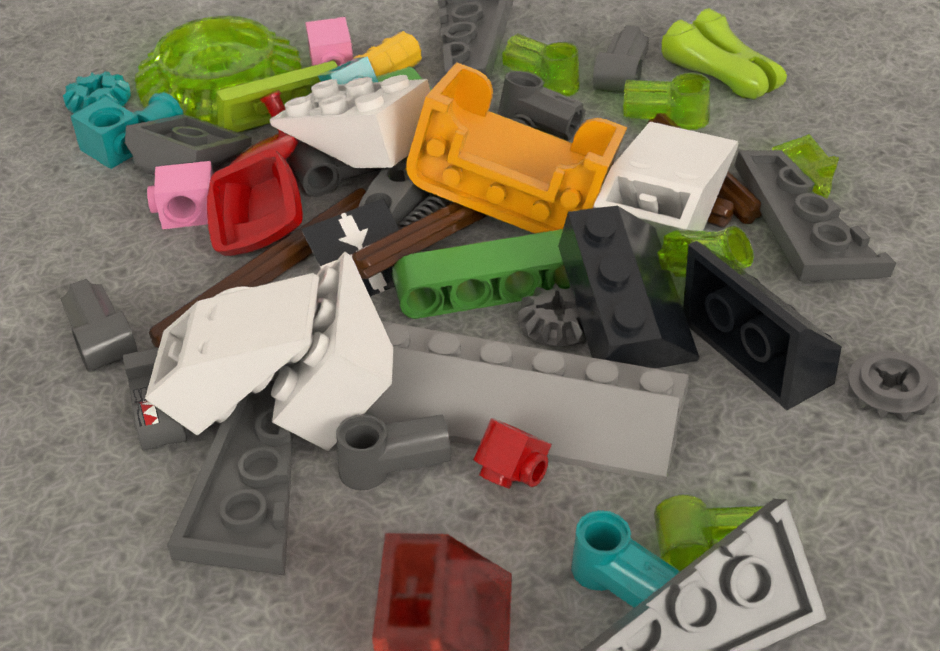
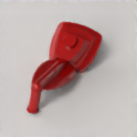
(256, 195)

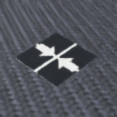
(350, 233)

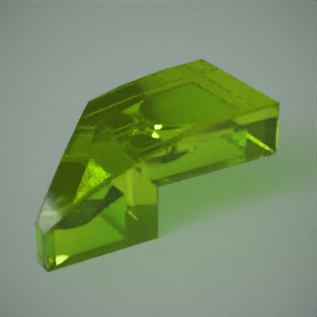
(812, 161)

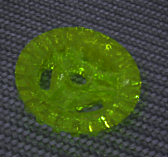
(210, 58)

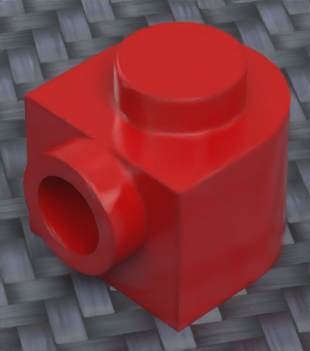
(511, 455)

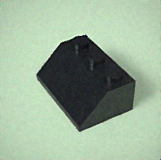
(622, 291)
(757, 329)

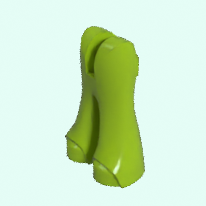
(715, 50)

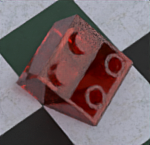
(440, 597)

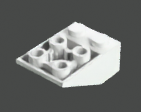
(359, 120)
(669, 177)
(231, 349)
(343, 367)

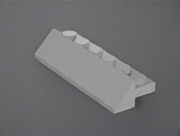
(586, 407)

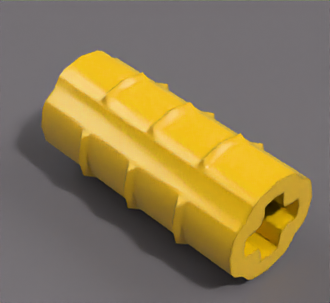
(394, 54)

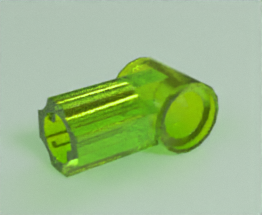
(554, 63)
(682, 99)
(729, 242)
(690, 528)

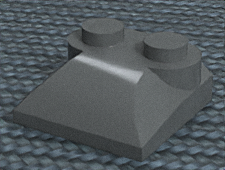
(182, 141)

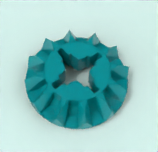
(95, 87)

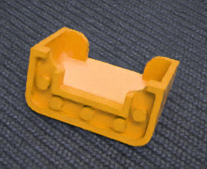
(503, 164)

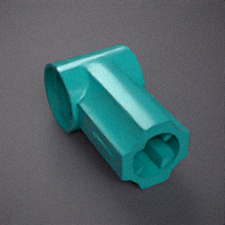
(613, 561)

